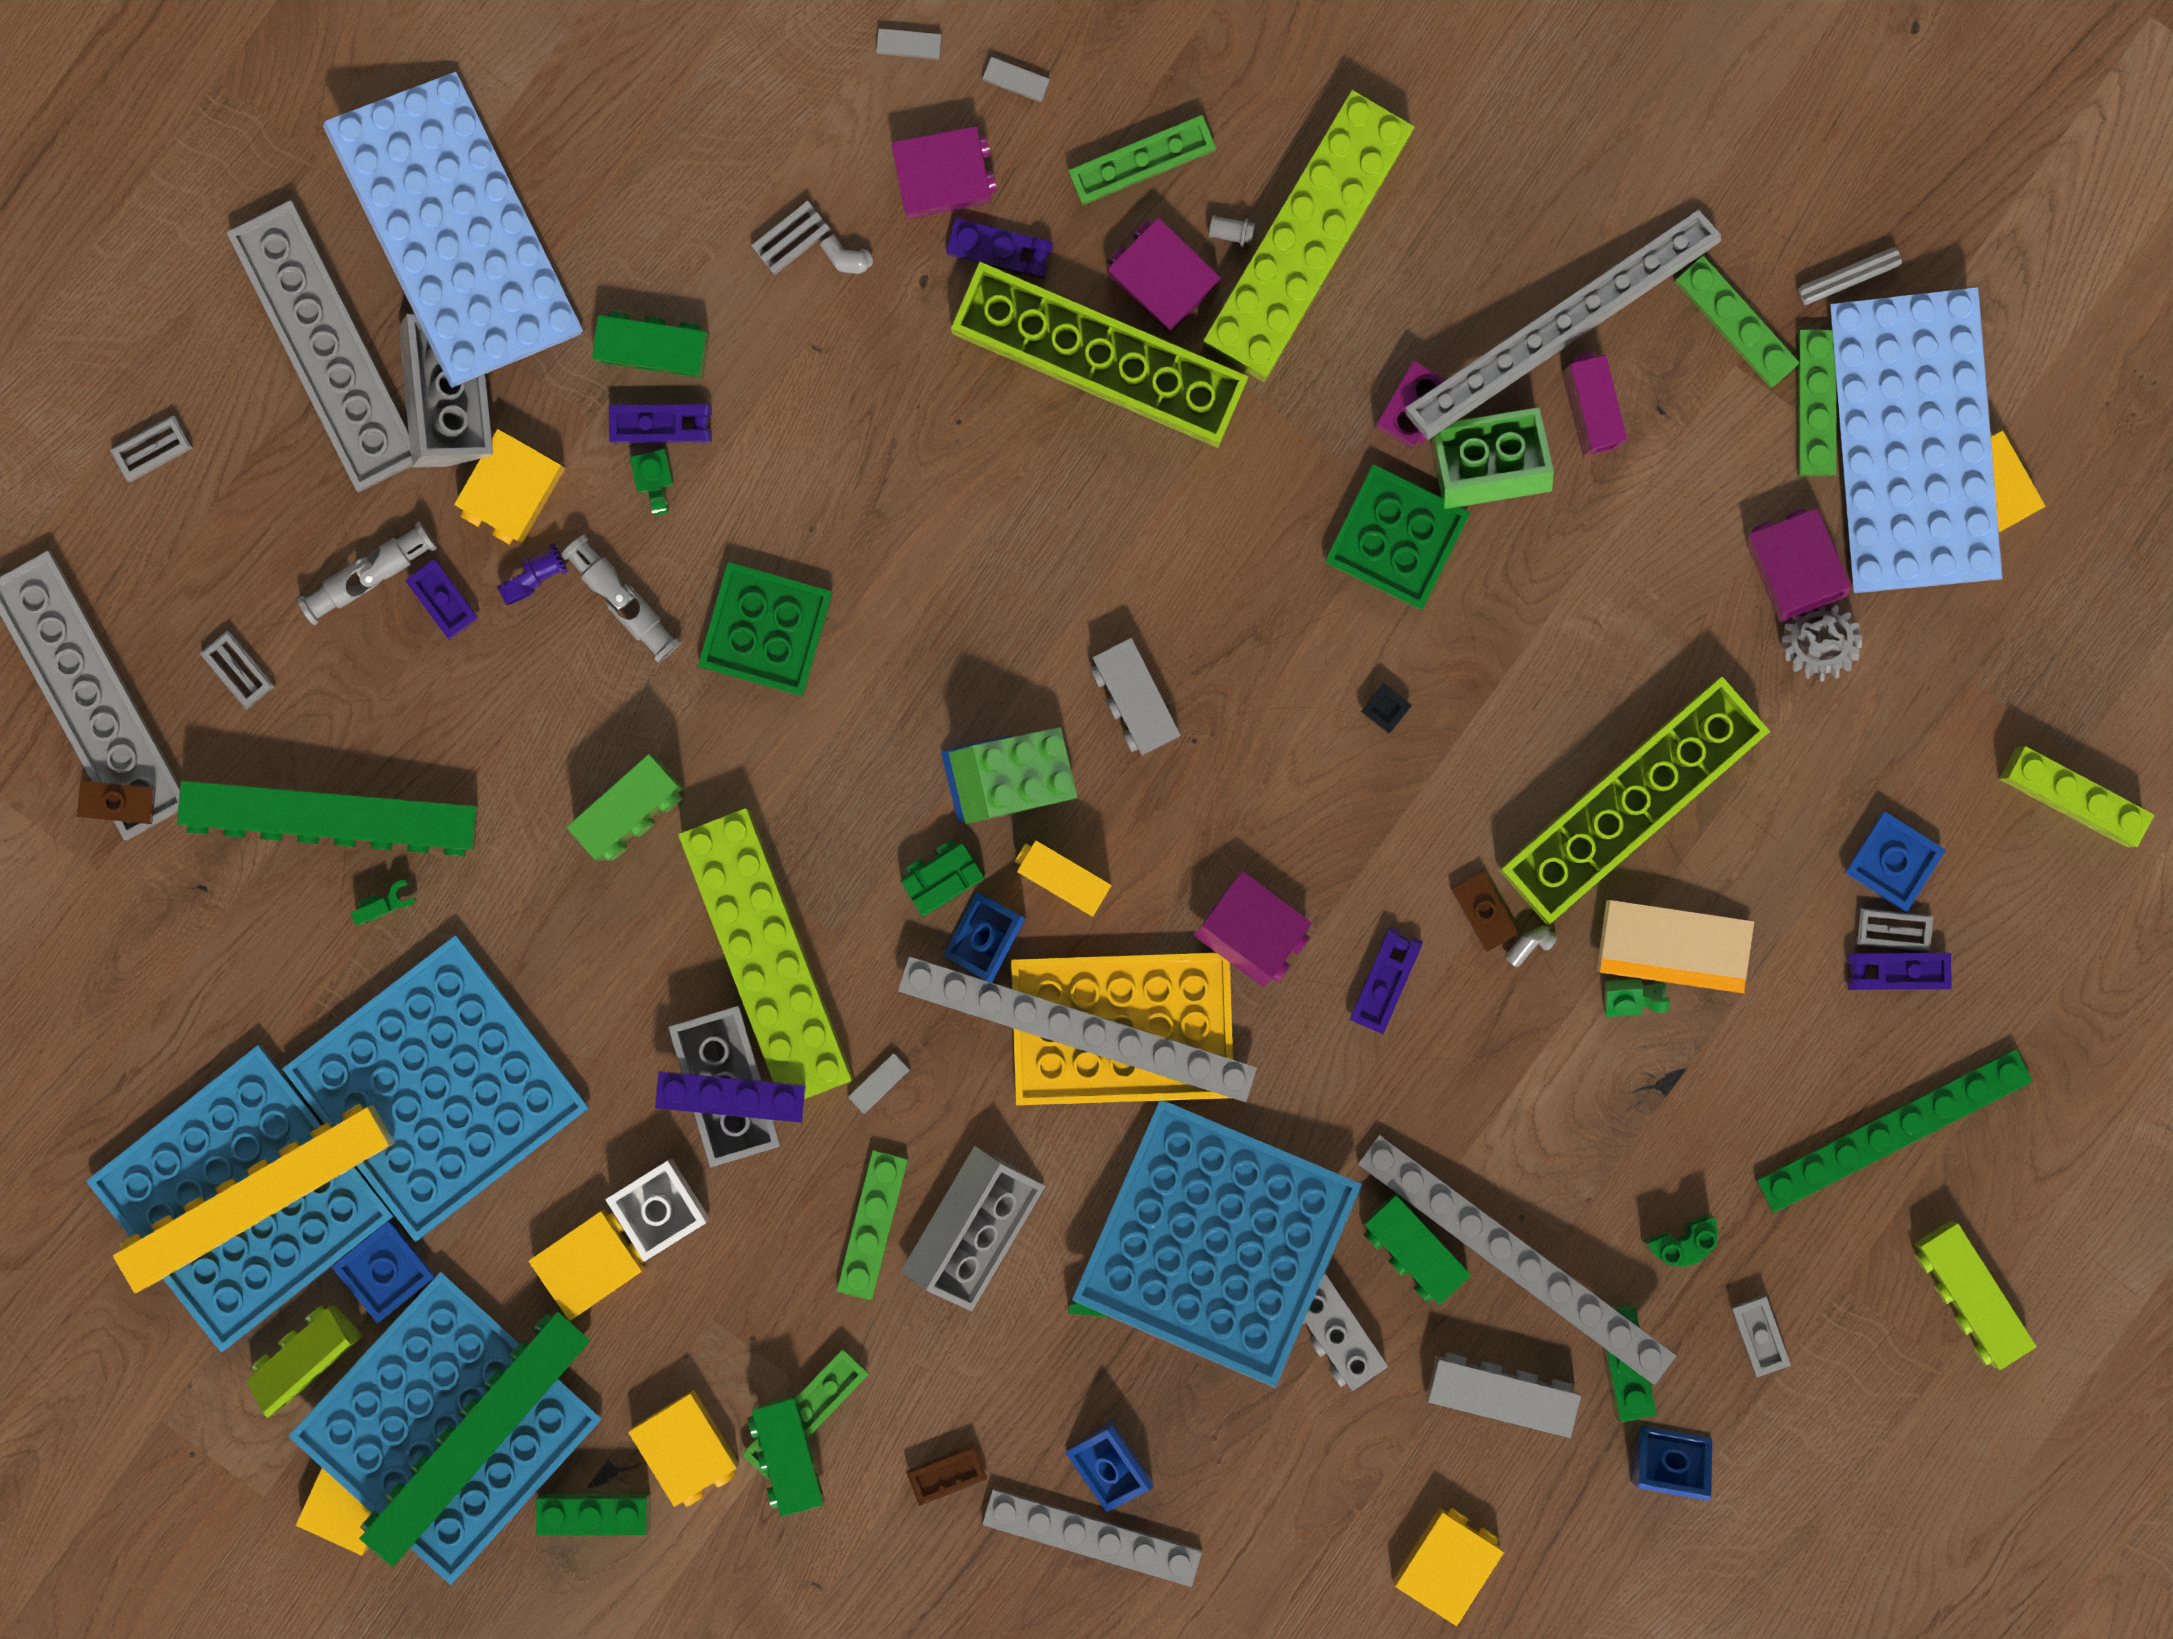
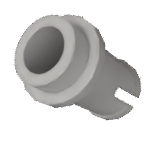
(1232, 230)

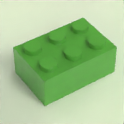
(1493, 458)
(1012, 775)
(627, 809)

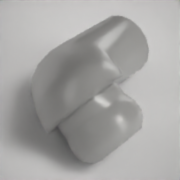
(846, 260)
(1528, 942)

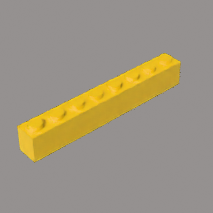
(253, 1198)

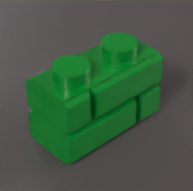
(941, 878)

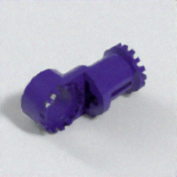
(536, 570)

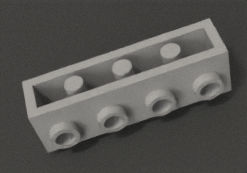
(1342, 1338)
(1502, 1395)

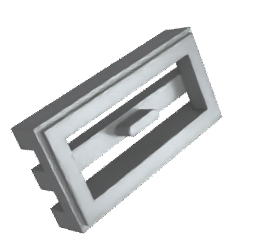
(783, 226)
(161, 459)
(257, 693)
(1863, 927)

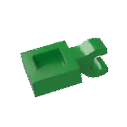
(653, 475)
(375, 908)
(1630, 995)

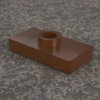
(116, 802)
(1484, 911)
(946, 1474)

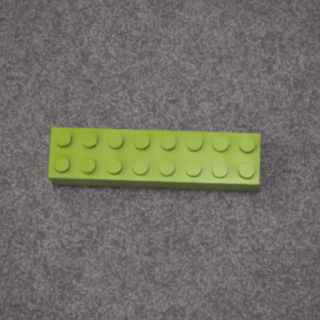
(1308, 236)
(1099, 354)
(1633, 800)
(765, 953)

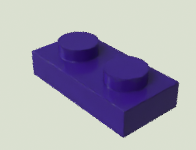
(442, 599)

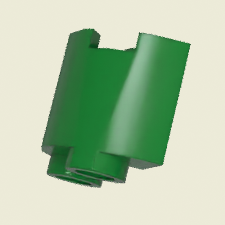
(1689, 1248)

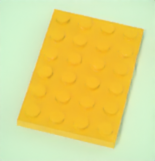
(1160, 994)

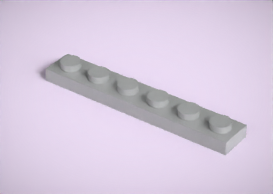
(1092, 1537)

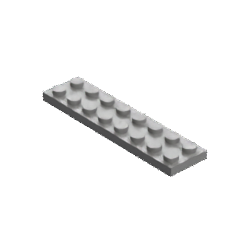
(323, 345)
(84, 685)

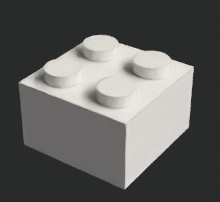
(658, 1209)

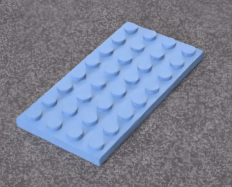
(452, 228)
(1916, 441)

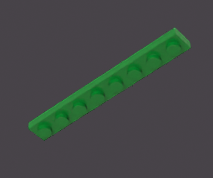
(1894, 1130)

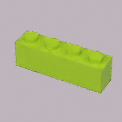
(2076, 797)
(1974, 1295)

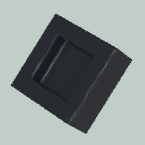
(1386, 708)

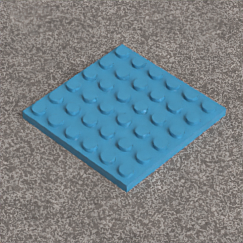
(450, 1079)
(216, 1137)
(1217, 1243)
(409, 1393)

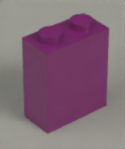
(943, 172)
(1162, 274)
(1594, 404)
(1798, 564)
(1254, 930)

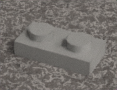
(1760, 1336)

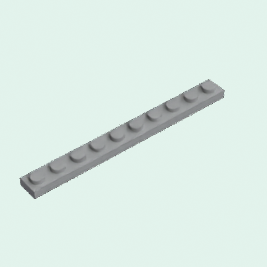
(1563, 324)
(1077, 1029)
(1517, 1260)

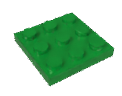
(1397, 537)
(765, 629)

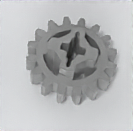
(1824, 656)

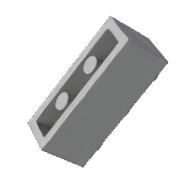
(1134, 698)

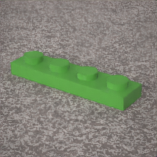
(1142, 160)
(1737, 322)
(1816, 403)
(872, 1225)
(821, 1397)

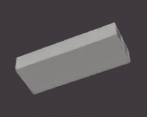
(909, 44)
(1016, 79)
(879, 1083)

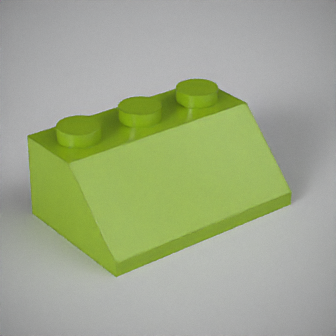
(301, 1358)

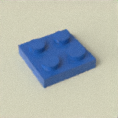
(1894, 861)
(383, 1271)

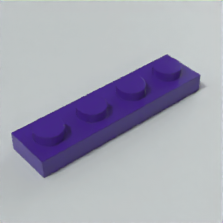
(730, 1096)

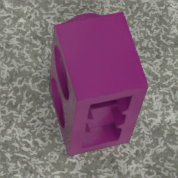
(1401, 399)

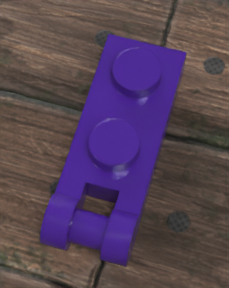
(998, 248)
(658, 423)
(1901, 971)
(1385, 981)

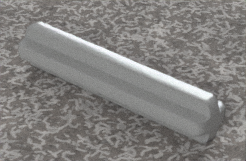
(1849, 275)

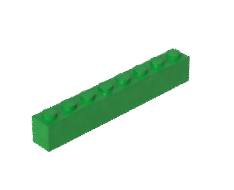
(328, 816)
(474, 1440)

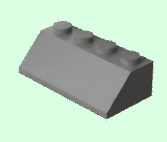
(443, 422)
(722, 1048)
(972, 1229)

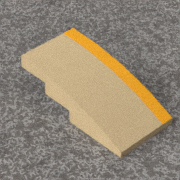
(1675, 946)

